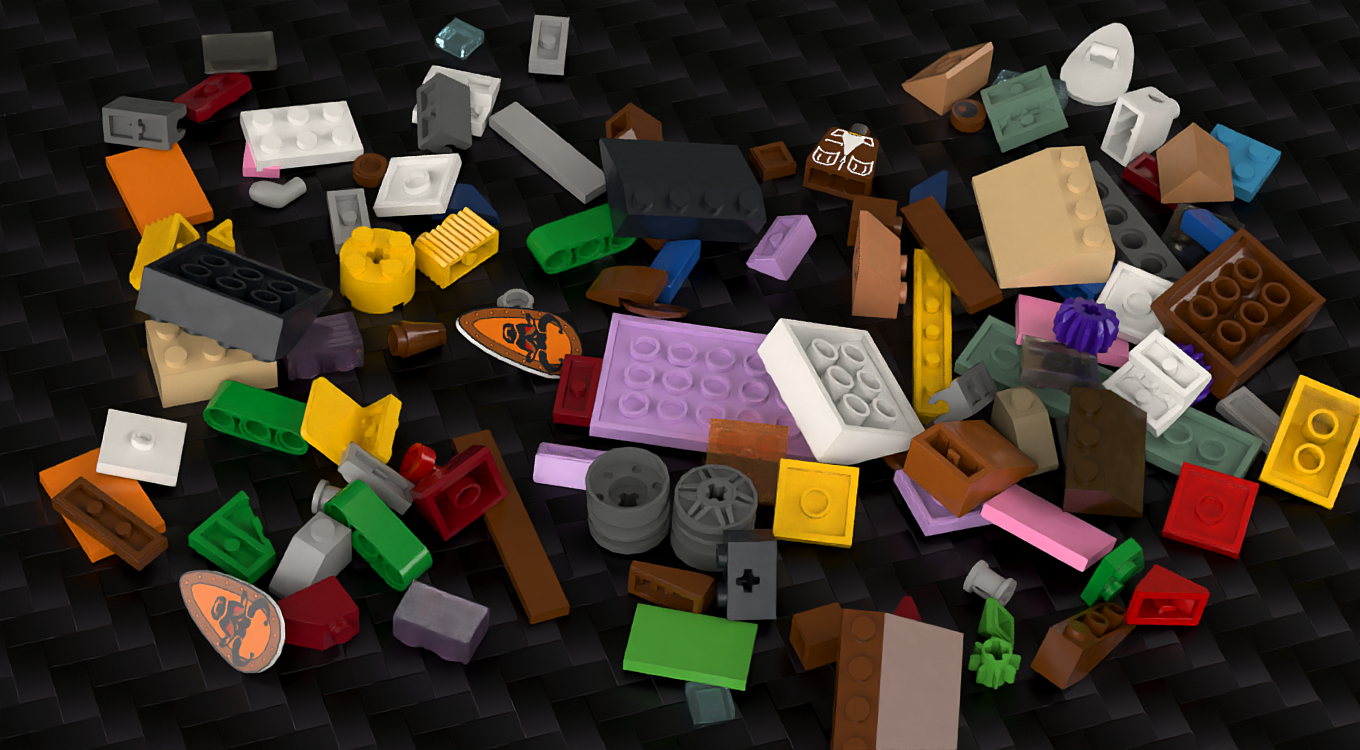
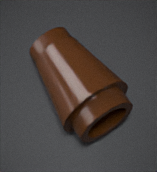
(413, 337)

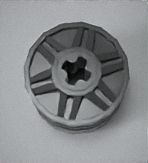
(628, 500)
(706, 504)

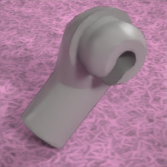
(277, 195)

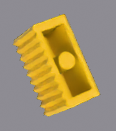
(159, 241)
(455, 247)

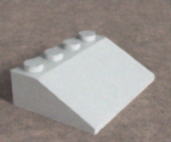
(839, 391)

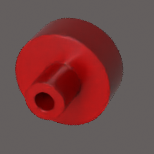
(418, 463)

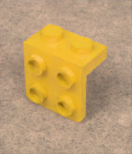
(336, 420)

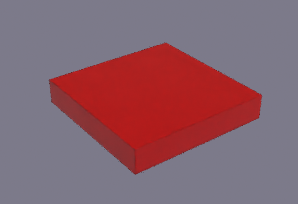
(1210, 510)

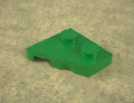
(235, 541)
(1113, 572)

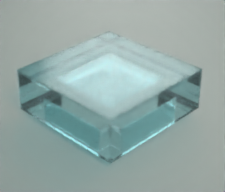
(459, 38)
(709, 702)

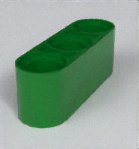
(576, 240)
(257, 416)
(379, 535)

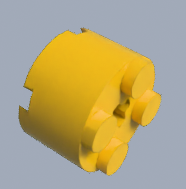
(377, 269)

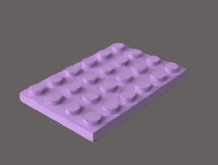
(672, 377)

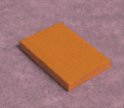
(158, 185)
(121, 489)

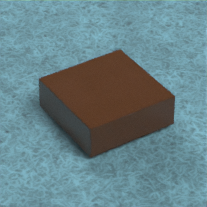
(772, 161)

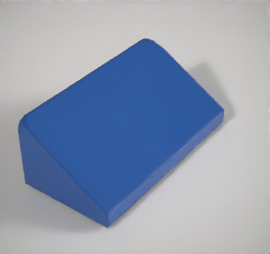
(1205, 228)
(678, 260)

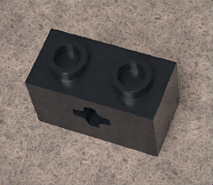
(757, 595)

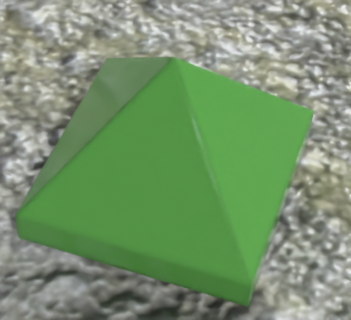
(996, 622)

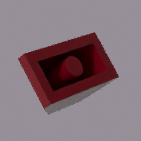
(320, 615)

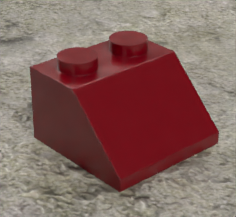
(460, 491)

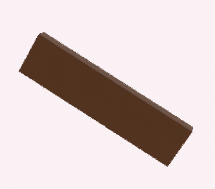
(951, 255)

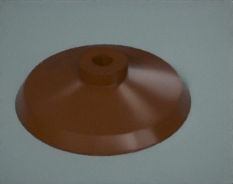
(656, 311)

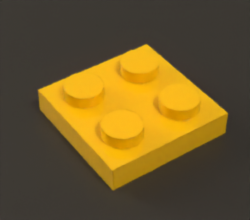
(815, 503)

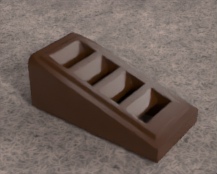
(672, 587)

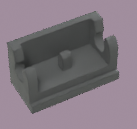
(443, 115)
(143, 122)
(966, 394)

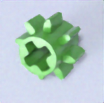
(994, 662)

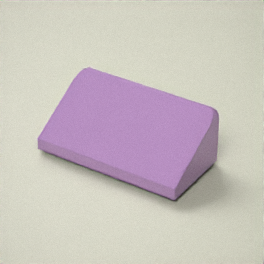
(783, 246)
(563, 465)

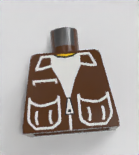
(843, 162)

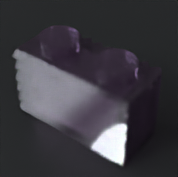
(327, 346)
(440, 622)

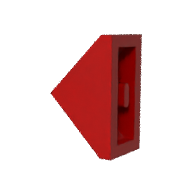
(1166, 600)

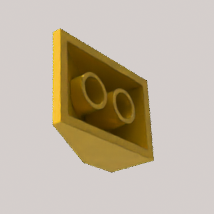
(1313, 442)

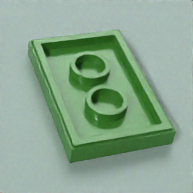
(690, 646)

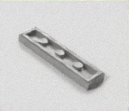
(549, 152)

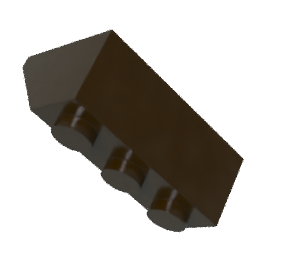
(1104, 454)

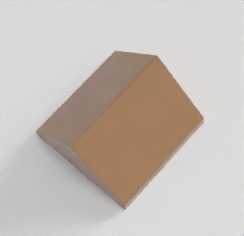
(952, 77)
(1194, 168)

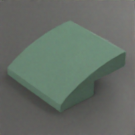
(1023, 109)

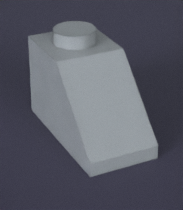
(313, 554)

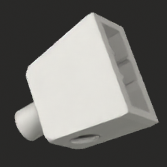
(1139, 124)

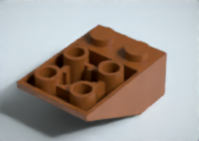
(965, 463)

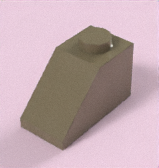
(1026, 424)

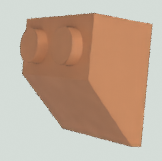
(877, 270)

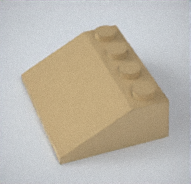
(1045, 220)

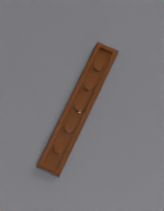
(519, 543)

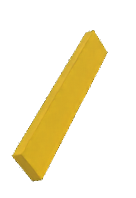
(930, 338)

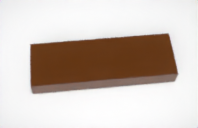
(110, 523)

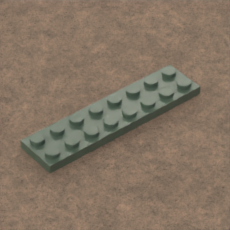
(1190, 439)

